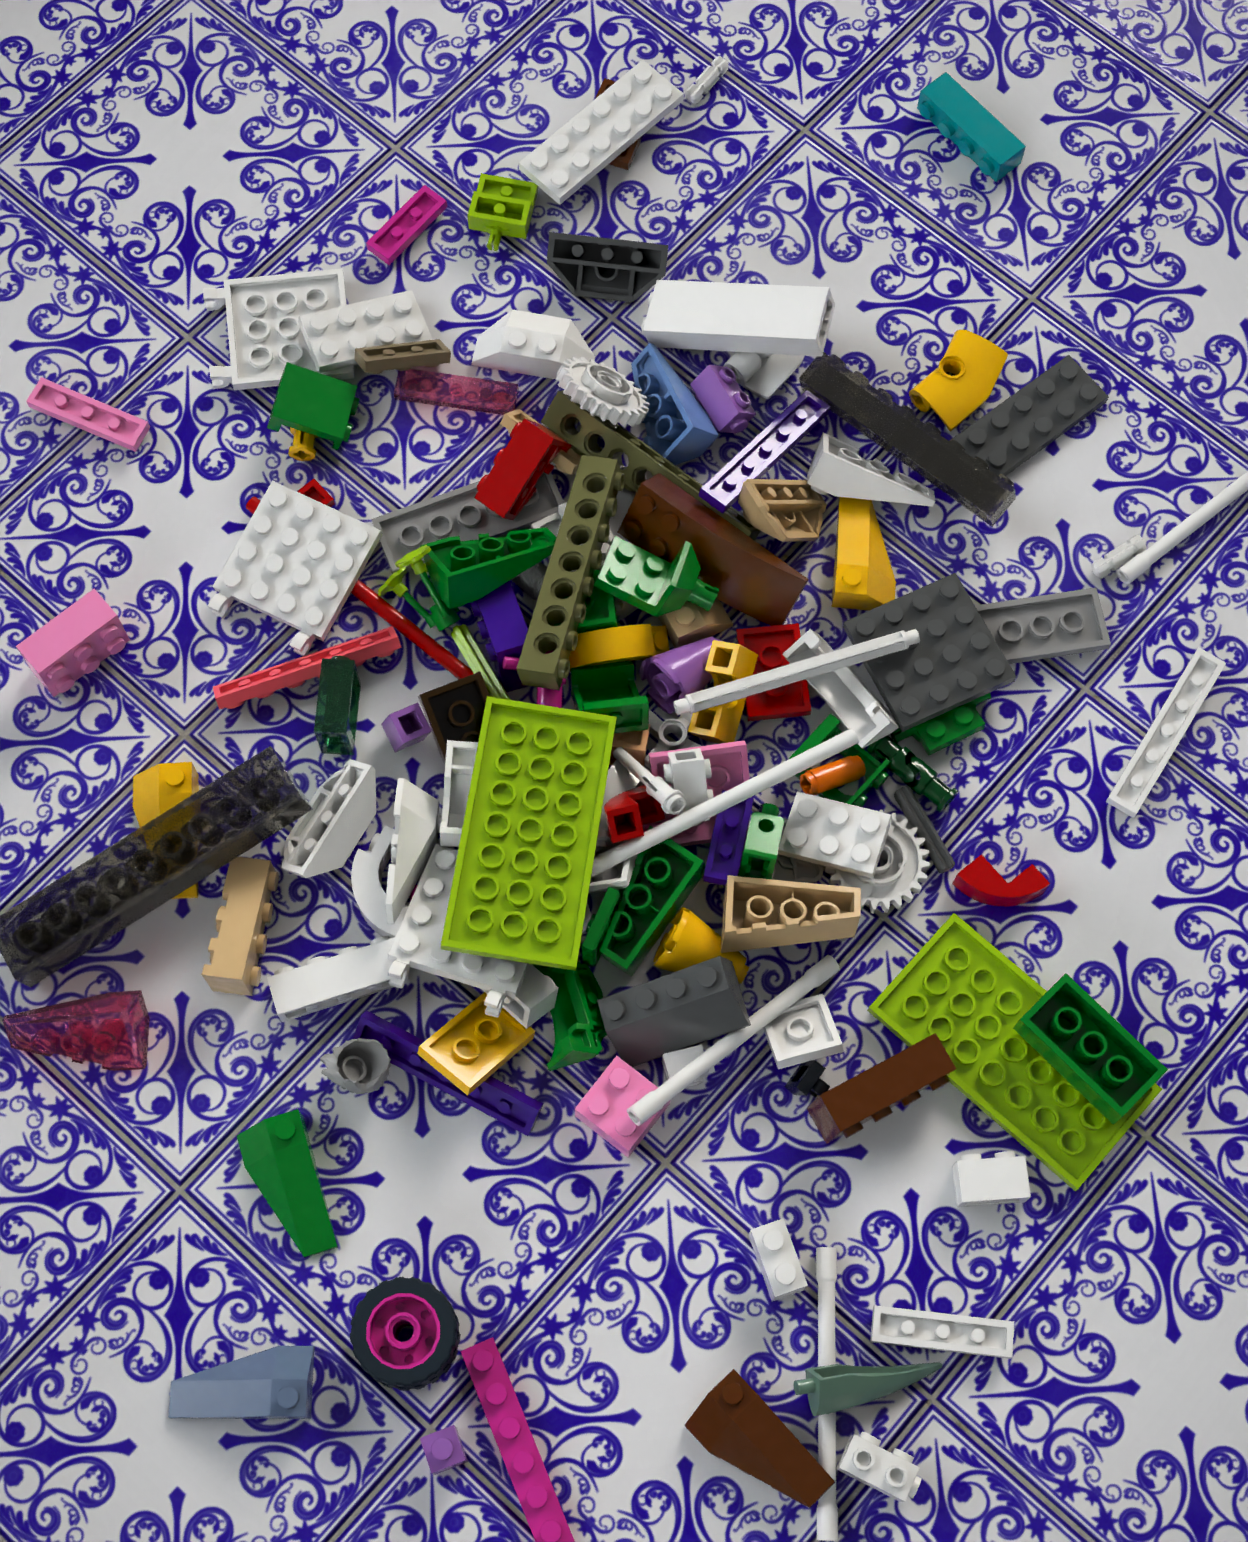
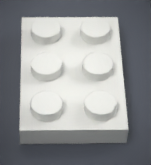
(835, 834)

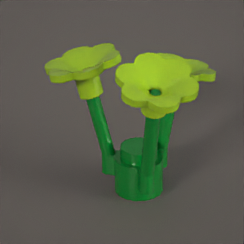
(441, 615)

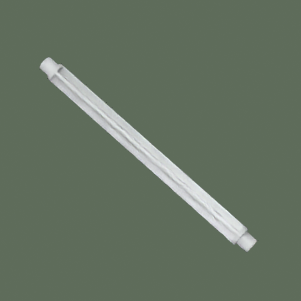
(796, 671)

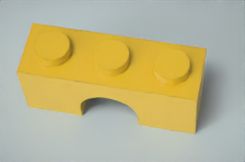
(725, 664)

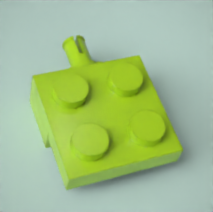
(502, 208)

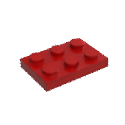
(770, 644)

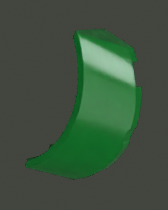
(575, 1015)

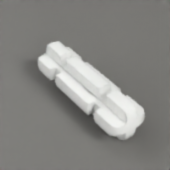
(707, 80)
(1118, 556)

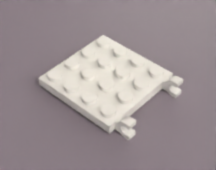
(266, 327)
(296, 563)
(420, 939)

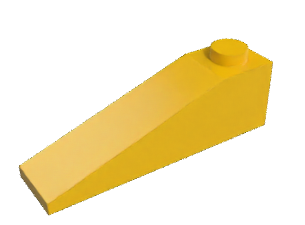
(861, 564)
(159, 791)

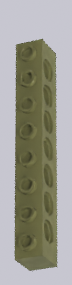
(561, 419)
(592, 476)

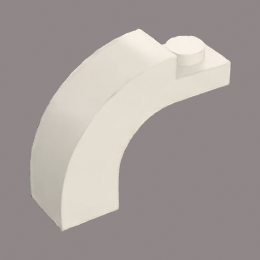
(367, 887)

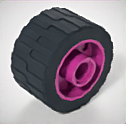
(381, 1318)

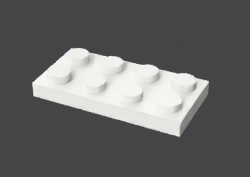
(380, 321)

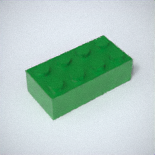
(1089, 1048)

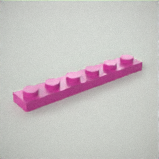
(516, 1443)

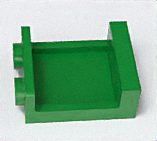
(314, 404)
(611, 692)

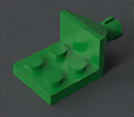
(651, 581)

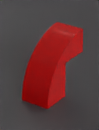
(629, 812)
(987, 886)

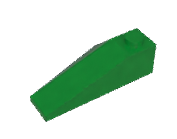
(476, 567)
(286, 1173)

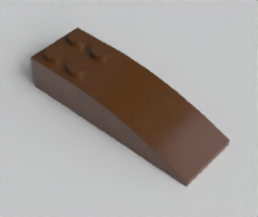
(741, 568)

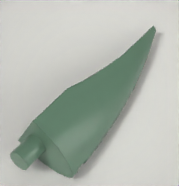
(846, 1386)

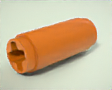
(832, 775)

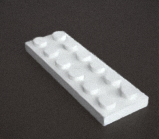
(601, 132)

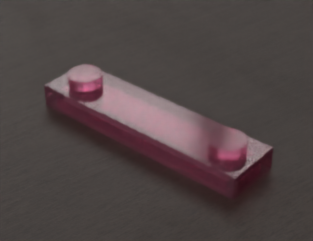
(456, 391)

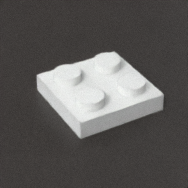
(803, 1033)

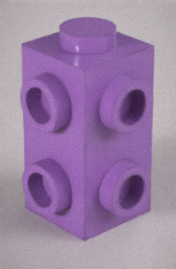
(723, 399)

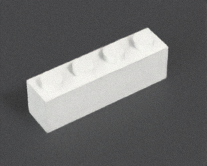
(331, 980)

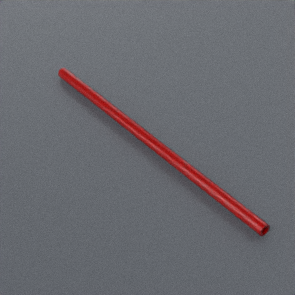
(400, 622)

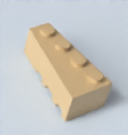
(786, 913)
(241, 927)

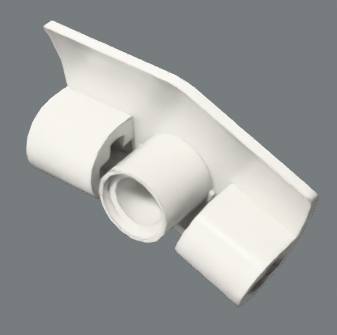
(762, 371)

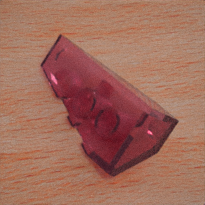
(96, 1029)

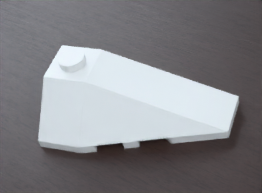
(844, 473)
(411, 845)

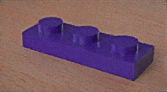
(728, 842)

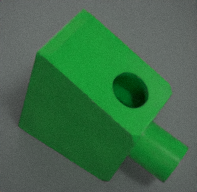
(762, 843)

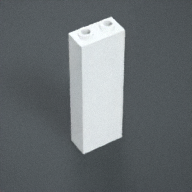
(739, 317)

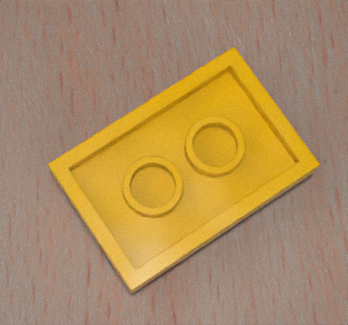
(474, 1045)

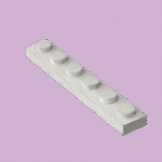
(1165, 732)

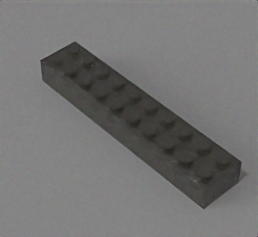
(150, 867)

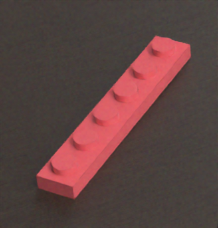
(295, 672)

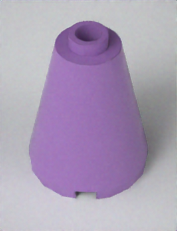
(677, 673)

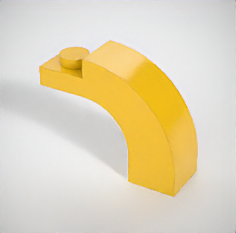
(619, 645)

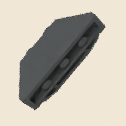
(606, 265)

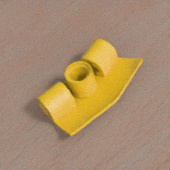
(976, 370)

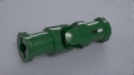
(908, 767)

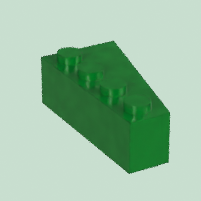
(655, 893)

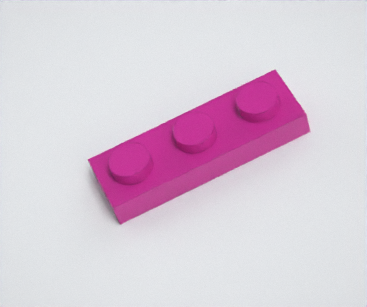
(406, 224)

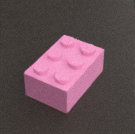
(74, 643)

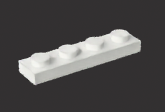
(942, 1332)

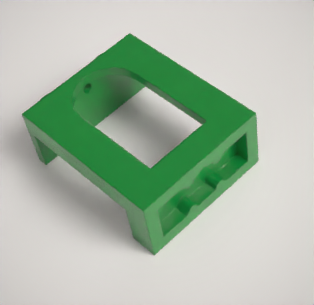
(875, 771)

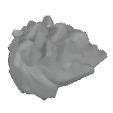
(358, 1065)

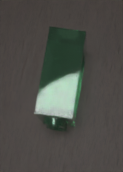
(337, 706)

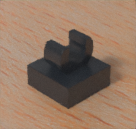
(807, 1080)

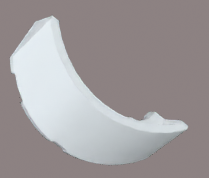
(844, 693)

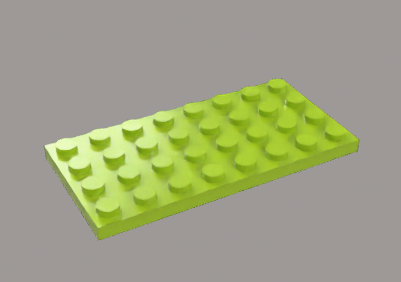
(529, 834)
(972, 1003)

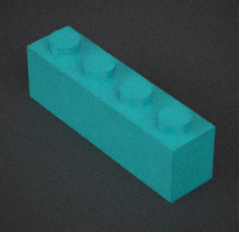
(970, 127)

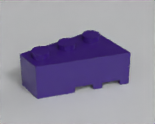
(504, 630)

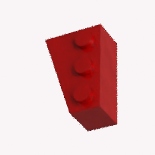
(519, 468)

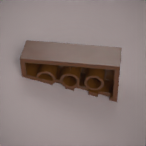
(880, 1088)

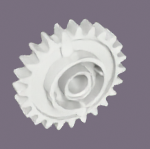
(602, 391)
(898, 875)

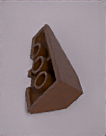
(749, 1435)

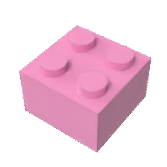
(607, 1104)

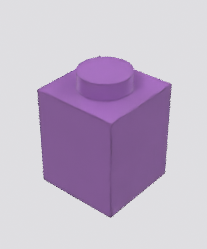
(406, 727)
(443, 1450)

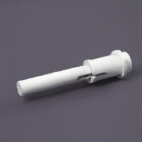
(671, 800)

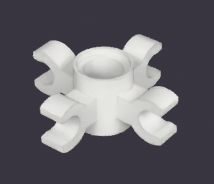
(662, 728)

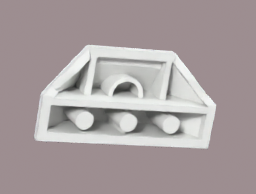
(530, 344)
(339, 818)

